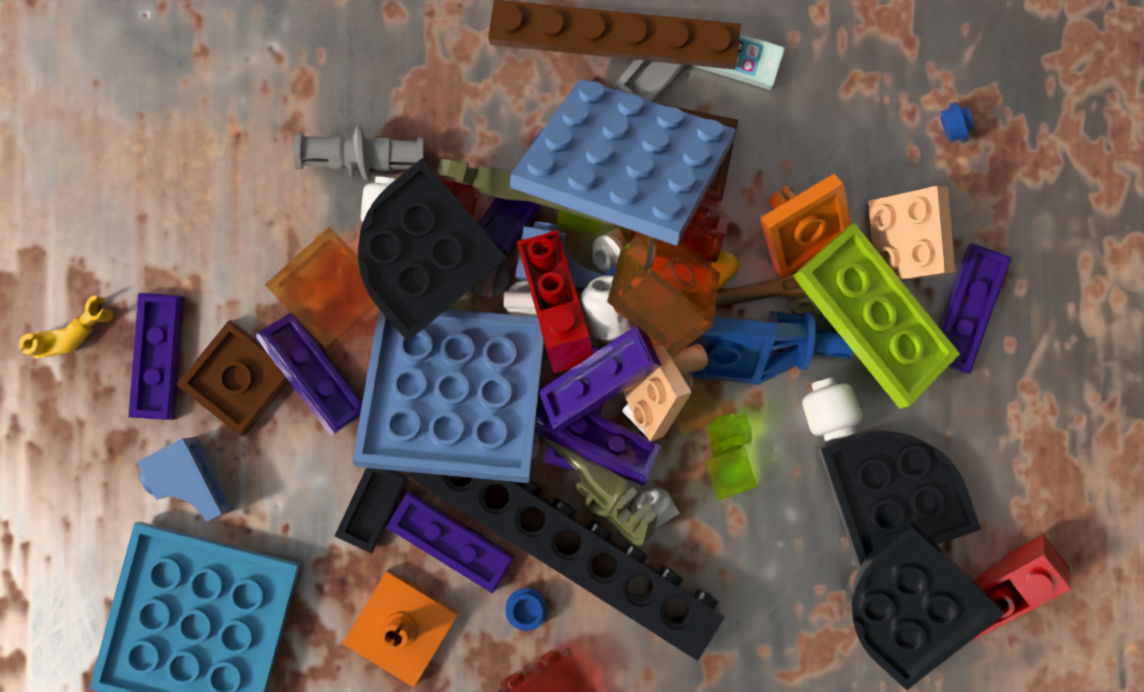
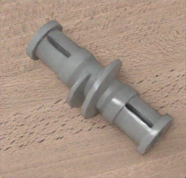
(356, 152)

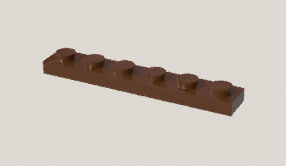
(615, 34)

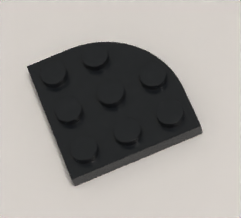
(421, 250)
(893, 479)
(916, 606)

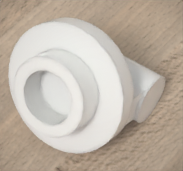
(607, 249)
(519, 300)
(661, 504)

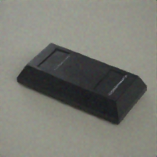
(370, 508)

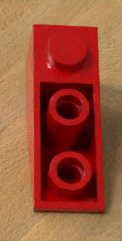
(555, 301)
(1026, 580)

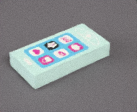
(755, 63)

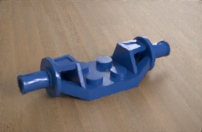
(745, 348)

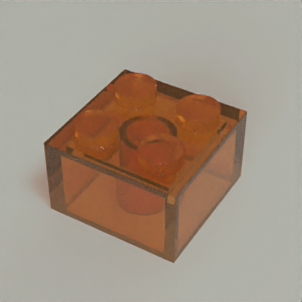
(323, 288)
(665, 291)

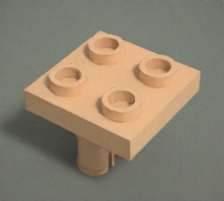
(914, 232)
(664, 391)

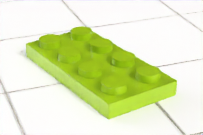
(876, 315)

